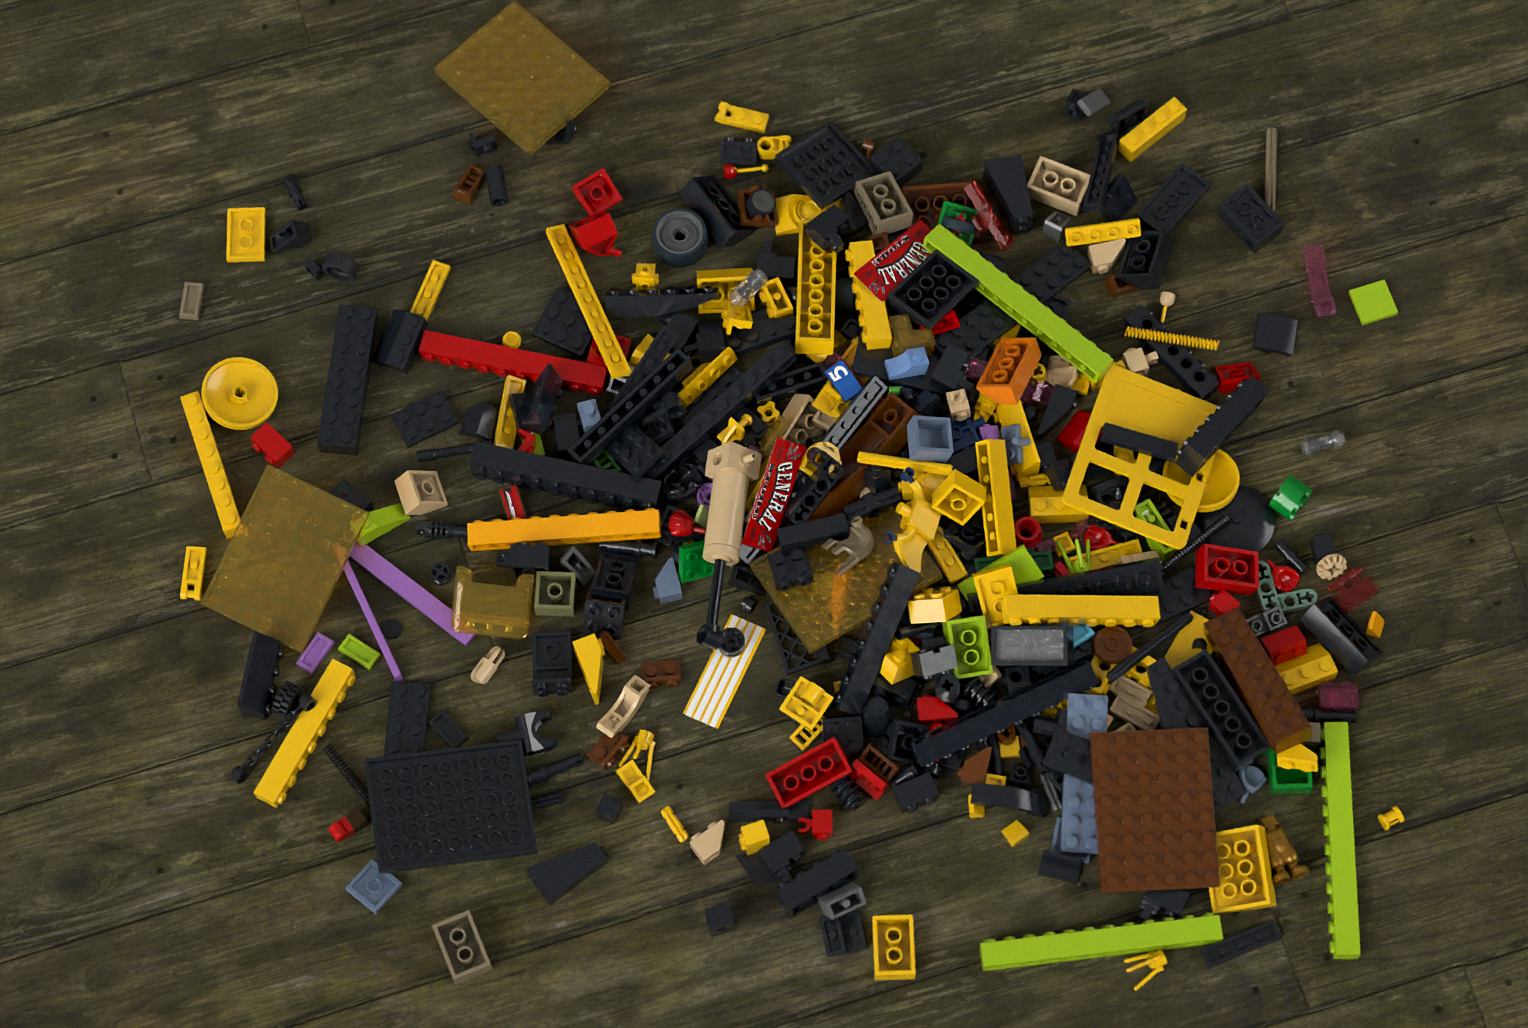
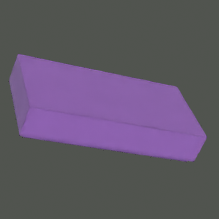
(315, 653)

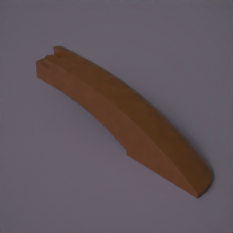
(882, 434)

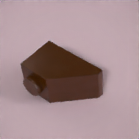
(975, 768)

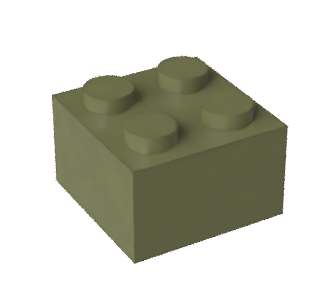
(555, 593)

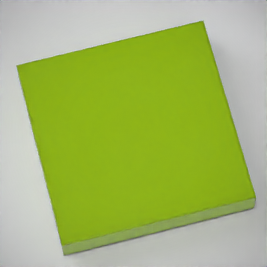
(1373, 302)

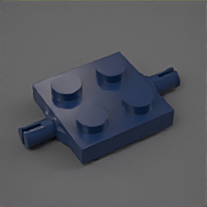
(964, 433)

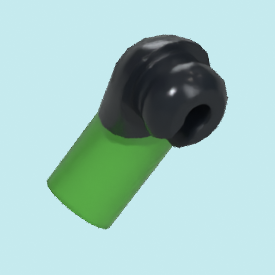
(908, 393)

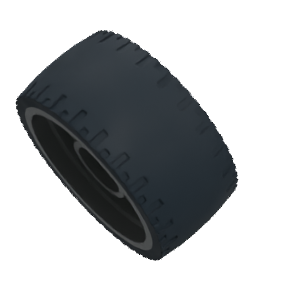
(680, 224)

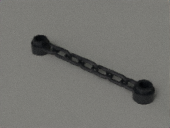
(307, 703)

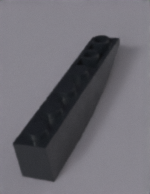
(655, 301)

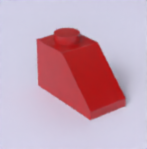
(933, 710)

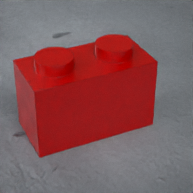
(272, 445)
(1285, 645)

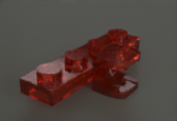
(986, 218)

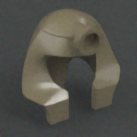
(858, 544)

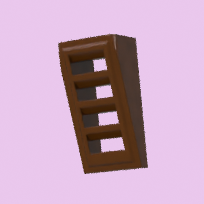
(465, 194)
(1115, 287)
(867, 753)

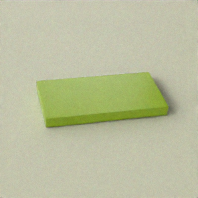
(1022, 565)

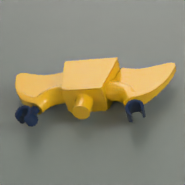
(918, 518)

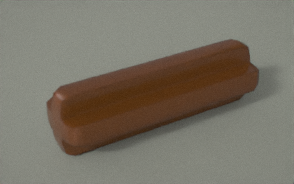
(612, 647)

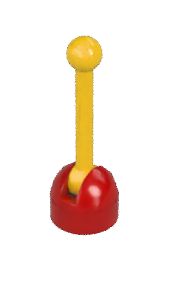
(731, 171)

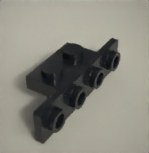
(766, 810)

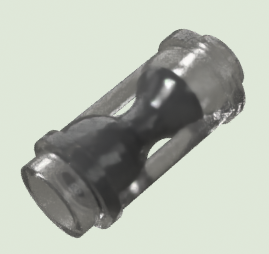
(755, 282)
(1314, 445)

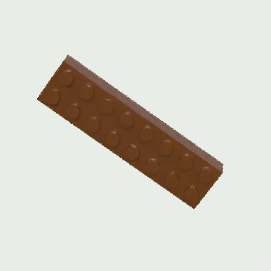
(1257, 681)

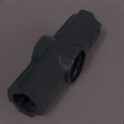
(872, 504)

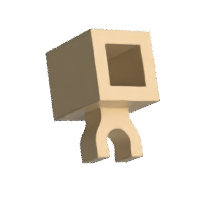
(1137, 362)
(958, 405)

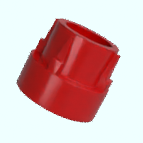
(1030, 526)

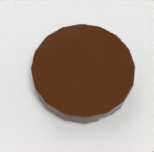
(1112, 644)

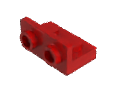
(868, 780)

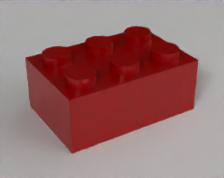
(1227, 569)

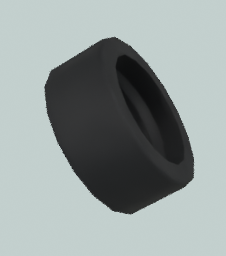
(340, 267)

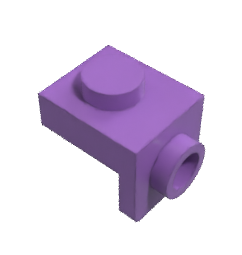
(988, 432)

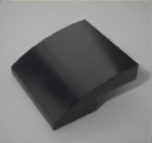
(1275, 334)
(844, 934)

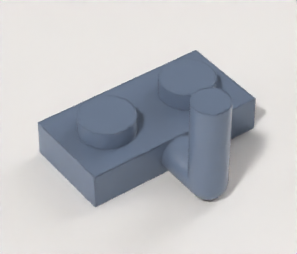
(1014, 443)

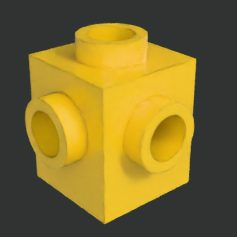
(645, 276)

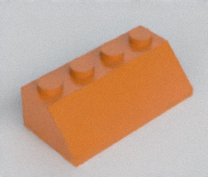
(1009, 369)

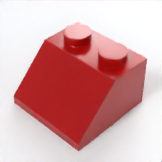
(1074, 431)

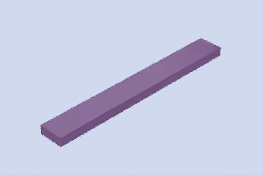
(407, 589)
(372, 622)

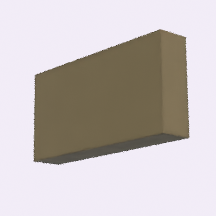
(191, 300)

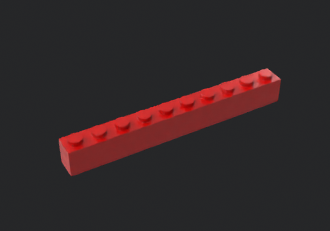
(511, 361)

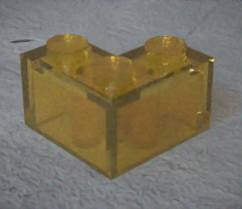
(906, 338)

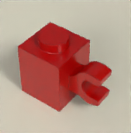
(820, 824)

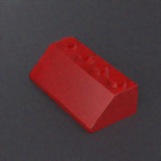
(809, 772)

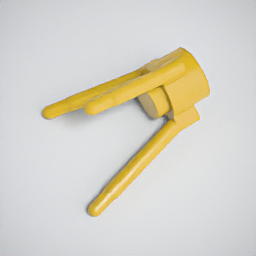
(642, 741)
(1153, 959)

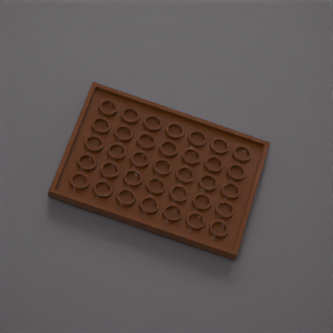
(1154, 810)

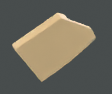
(1060, 371)

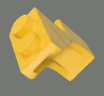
(1298, 758)

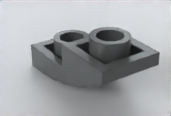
(1267, 620)

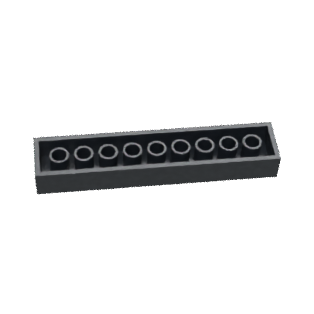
(564, 478)

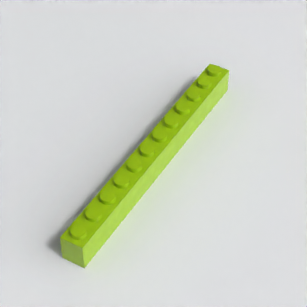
(1022, 306)
(1340, 841)
(1101, 942)

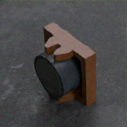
(757, 207)

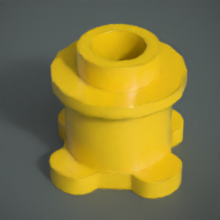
(768, 409)

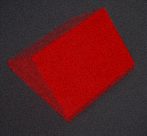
(1232, 374)

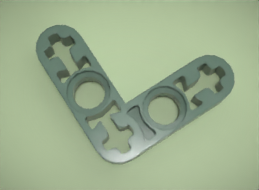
(1279, 599)

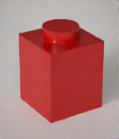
(1223, 603)

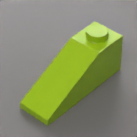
(1147, 512)
(381, 522)

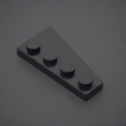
(760, 335)

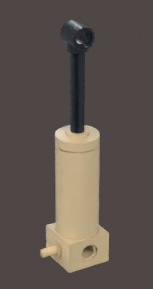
(731, 470)

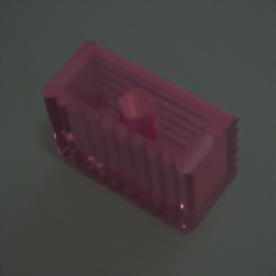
(1337, 697)

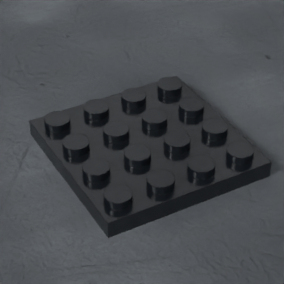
(825, 165)

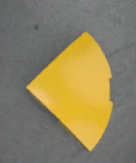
(830, 401)

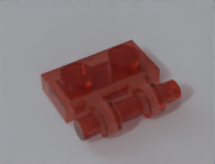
(1357, 593)

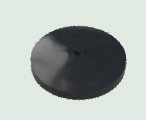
(1250, 521)

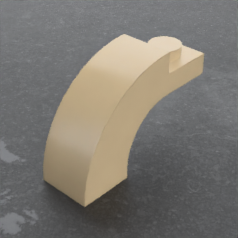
(625, 707)

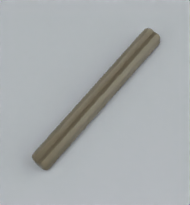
(1270, 175)

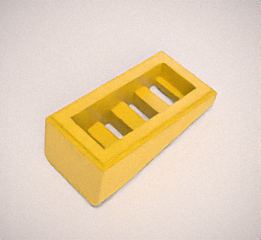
(799, 743)

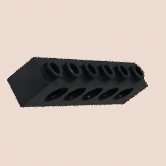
(1173, 363)

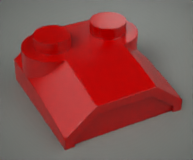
(597, 193)

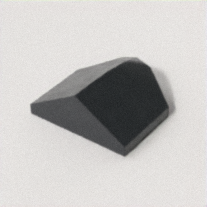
(480, 422)

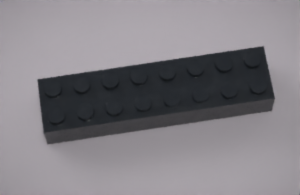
(348, 380)

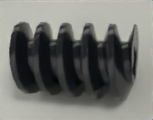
(952, 683)
(978, 693)
(847, 794)

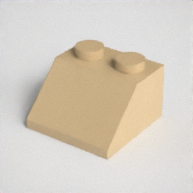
(420, 492)

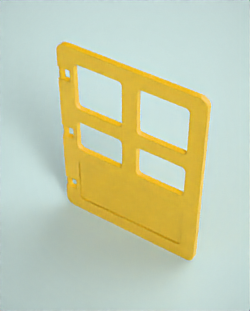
(1154, 410)

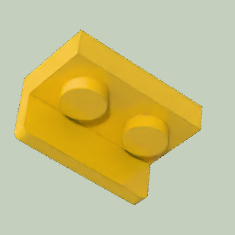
(736, 316)

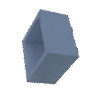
(929, 438)

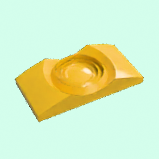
(793, 209)

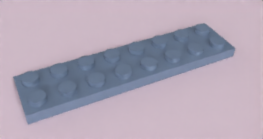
(1078, 825)

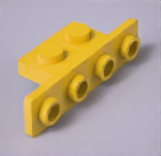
(1103, 232)
(705, 375)

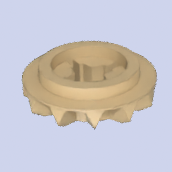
(1327, 563)

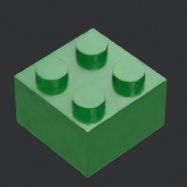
(1287, 780)

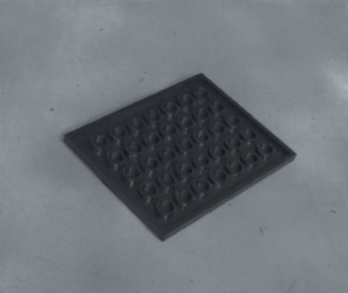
(450, 806)

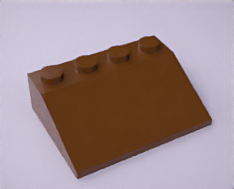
(927, 200)

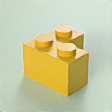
(897, 661)

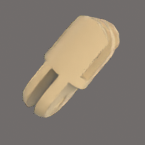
(487, 665)

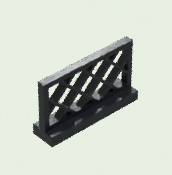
(1122, 481)
(822, 653)

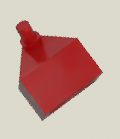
(596, 234)

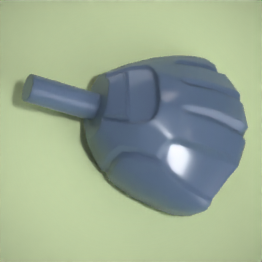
(1252, 780)

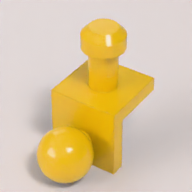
(735, 430)

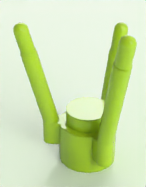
(1080, 564)

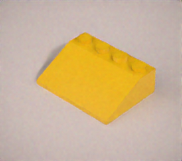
(1243, 871)

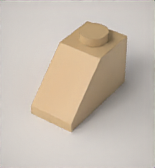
(1105, 255)

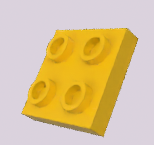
(806, 703)

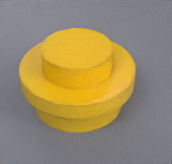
(511, 340)

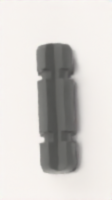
(1052, 793)

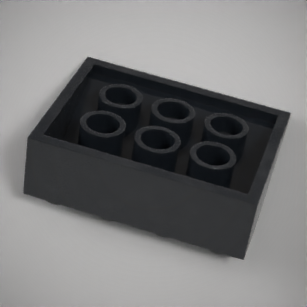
(931, 290)

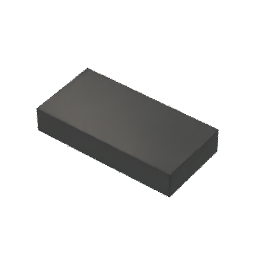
(1094, 102)

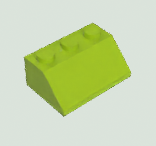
(970, 646)

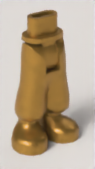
(1281, 853)

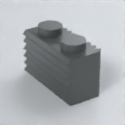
(842, 900)

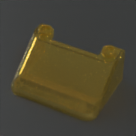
(490, 607)

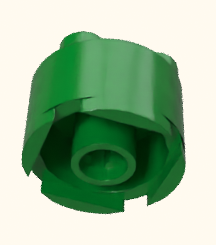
(1290, 497)

